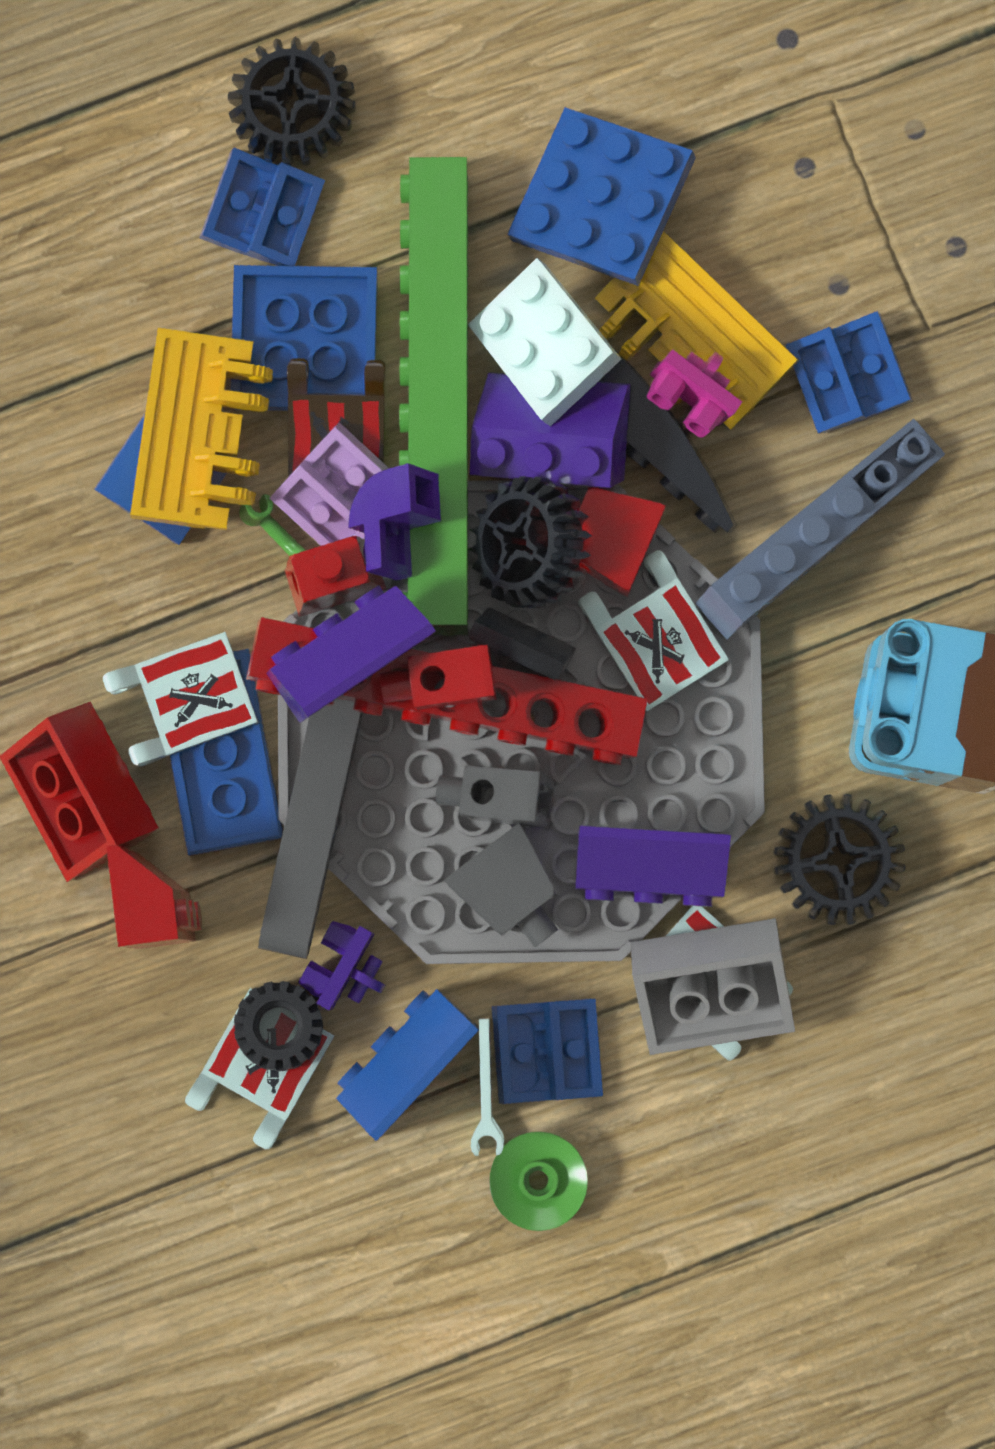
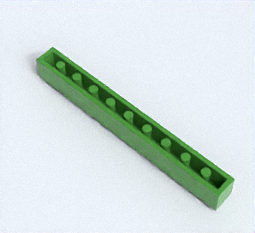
(437, 380)

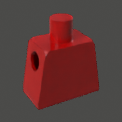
(620, 538)
(330, 575)
(466, 674)

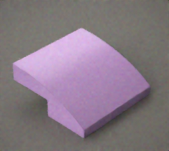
(325, 485)

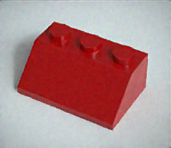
(78, 790)
(148, 903)

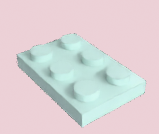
(544, 342)

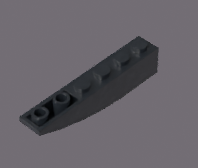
(661, 440)

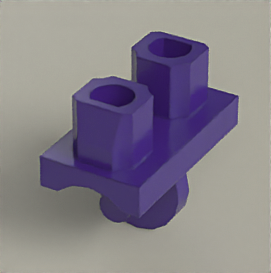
(330, 985)

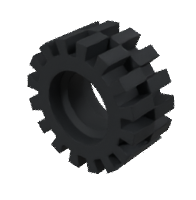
(257, 1004)

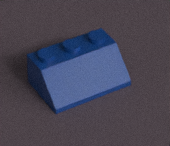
(405, 1062)

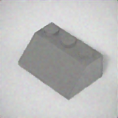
(712, 986)

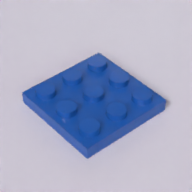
(601, 196)
(307, 315)

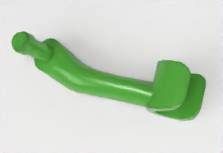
(270, 525)

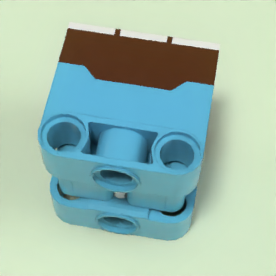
(928, 707)

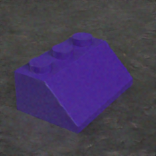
(577, 449)
(347, 650)
(652, 864)

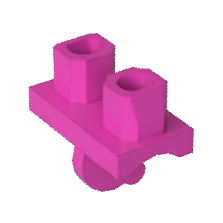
(697, 385)

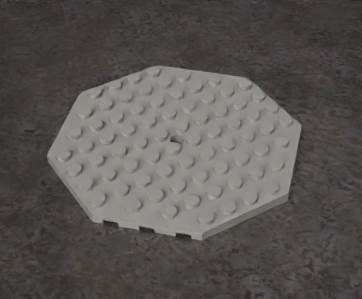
(691, 773)

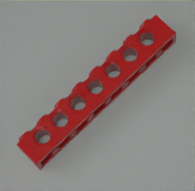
(619, 713)

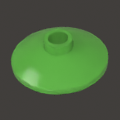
(543, 1207)

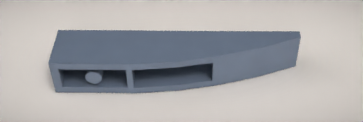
(818, 529)

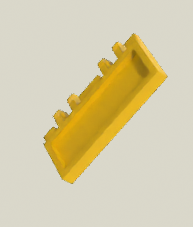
(697, 318)
(188, 429)

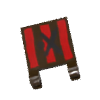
(316, 414)

